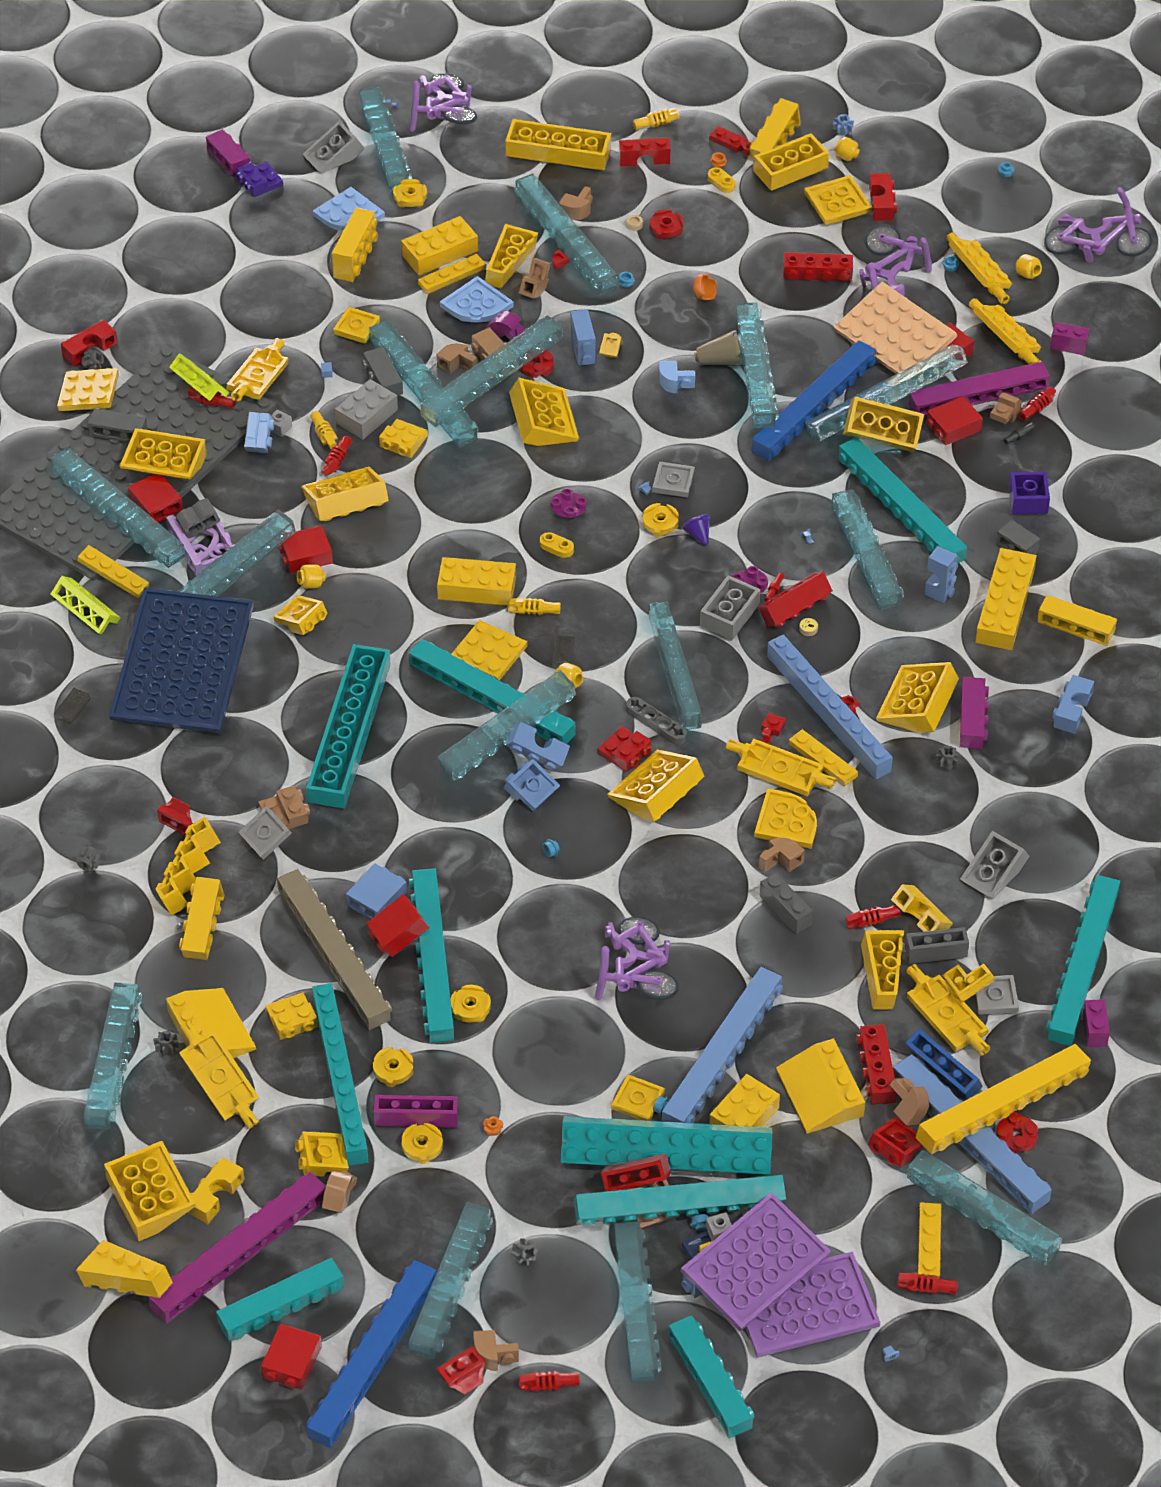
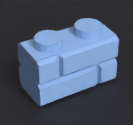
(258, 432)

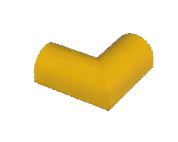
(968, 984)

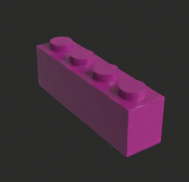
(973, 712)
(410, 1110)

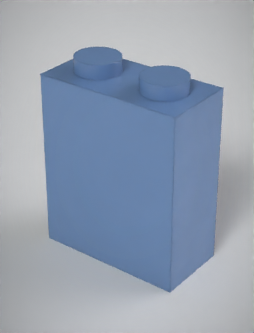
(582, 337)
(375, 891)

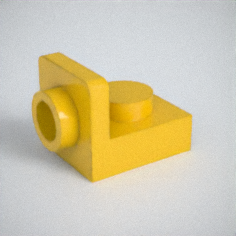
(611, 345)

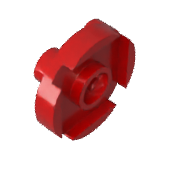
(661, 230)
(544, 367)
(1022, 1124)

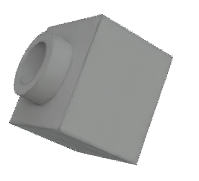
(282, 423)
(717, 1225)

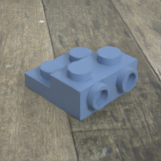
(530, 784)

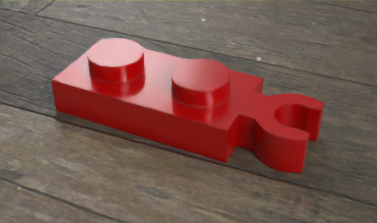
(730, 140)

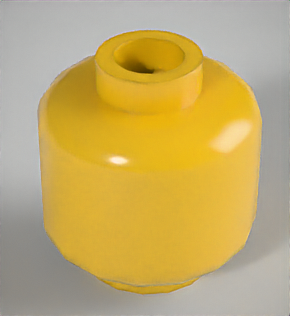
(846, 149)
(1028, 266)
(310, 576)
(572, 672)

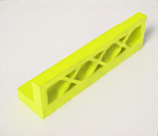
(196, 377)
(90, 601)

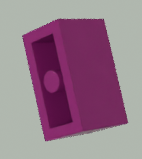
(1069, 338)
(1095, 1023)

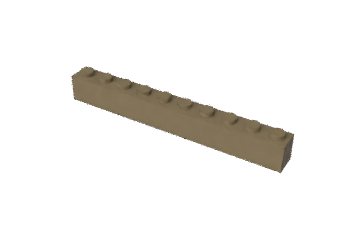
(334, 949)

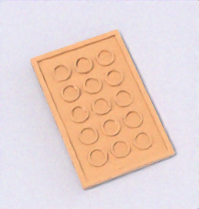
(895, 328)

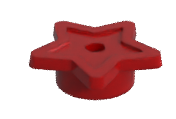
(849, 700)

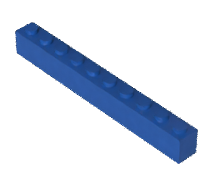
(814, 400)
(371, 1354)

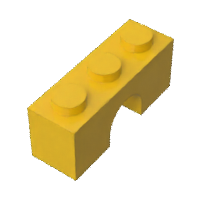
(913, 901)
(222, 1177)

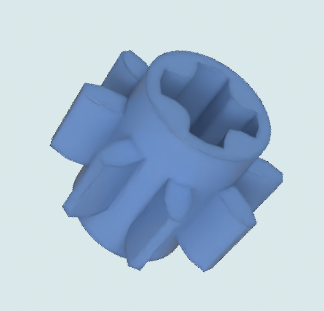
(843, 124)

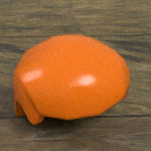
(704, 287)

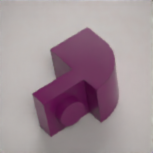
(506, 324)

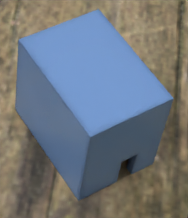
(326, 370)

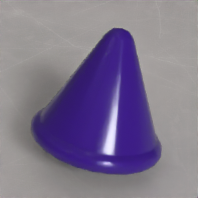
(698, 528)

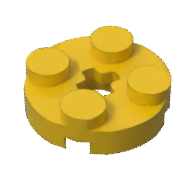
(418, 195)
(660, 527)
(473, 1013)
(395, 1076)
(426, 1152)

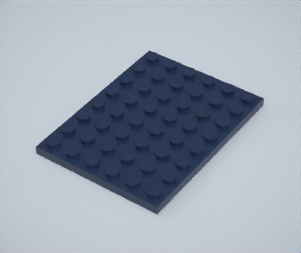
(182, 660)

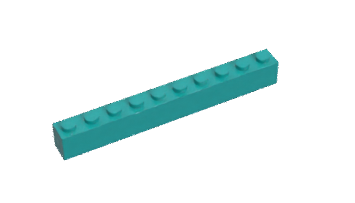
(899, 499)
(482, 687)
(432, 958)
(1083, 961)
(340, 1074)
(675, 1200)

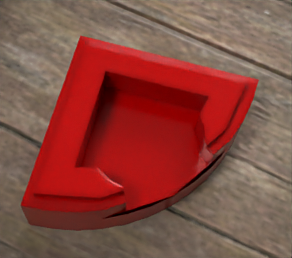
(559, 259)

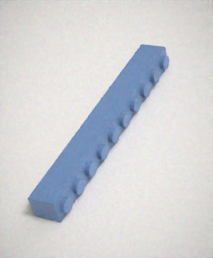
(829, 707)
(723, 1048)
(984, 1145)

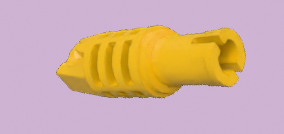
(656, 118)
(323, 430)
(533, 606)

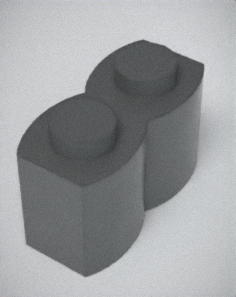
(198, 517)

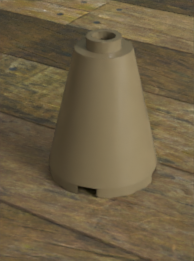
(720, 351)

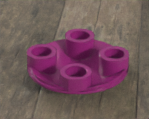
(568, 504)
(753, 577)

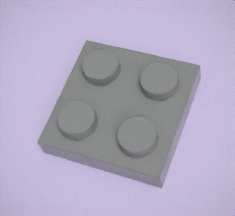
(673, 479)
(265, 832)
(998, 997)

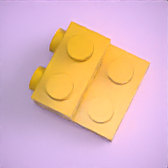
(402, 438)
(301, 614)
(292, 1016)
(321, 1153)

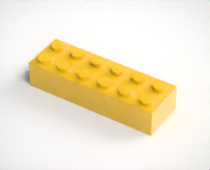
(558, 144)
(1006, 599)

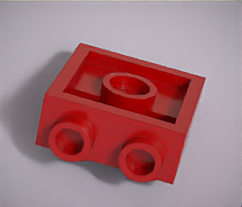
(625, 748)
(895, 1142)

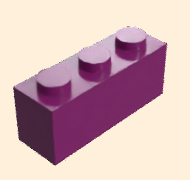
(226, 151)

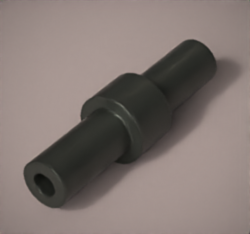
(1019, 433)

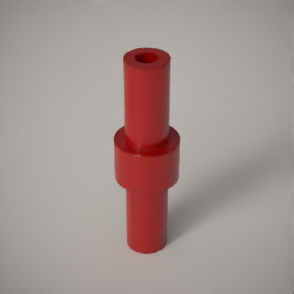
(774, 587)

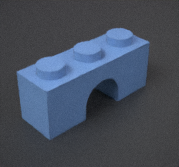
(941, 583)
(1077, 692)
(522, 741)

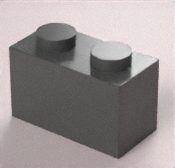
(1017, 538)

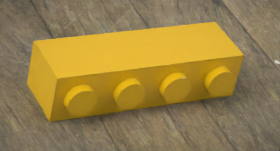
(1077, 620)

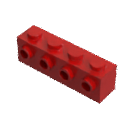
(818, 266)
(795, 599)
(877, 1064)

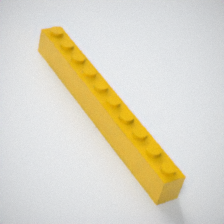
(1003, 1099)

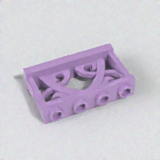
(199, 560)

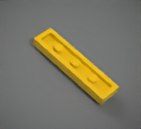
(451, 274)
(113, 571)
(819, 753)
(929, 1239)

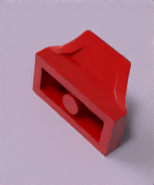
(175, 815)
(463, 1371)

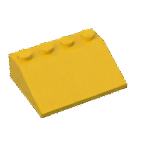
(542, 413)
(164, 454)
(345, 493)
(918, 696)
(657, 784)
(208, 1012)
(821, 1087)
(149, 1189)

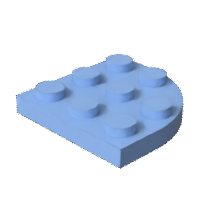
(339, 209)
(476, 302)

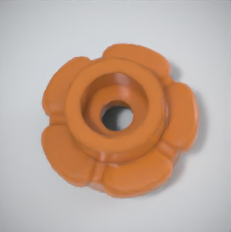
(718, 160)
(492, 1130)

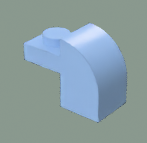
(671, 379)

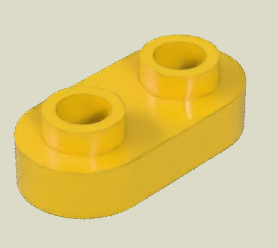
(721, 180)
(556, 545)

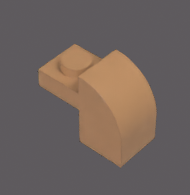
(577, 207)
(536, 281)
(454, 356)
(1006, 409)
(782, 851)
(914, 1102)
(338, 1191)
(493, 1354)

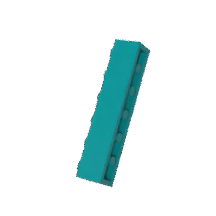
(280, 1299)
(711, 1377)

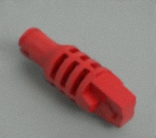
(217, 400)
(1037, 403)
(336, 456)
(871, 916)
(927, 1283)
(542, 1381)

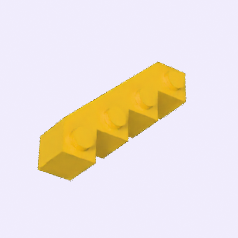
(188, 860)

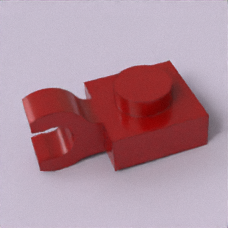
(772, 726)

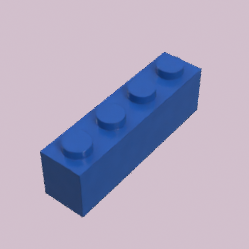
(944, 1064)

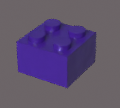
(1029, 492)

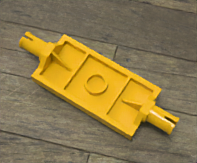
(981, 266)
(1007, 330)
(258, 372)
(780, 766)
(947, 1012)
(219, 1075)

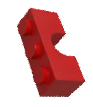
(632, 149)
(883, 196)
(98, 335)

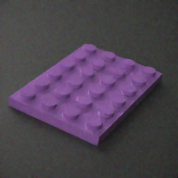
(755, 1261)
(818, 1308)

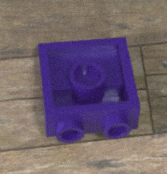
(258, 178)

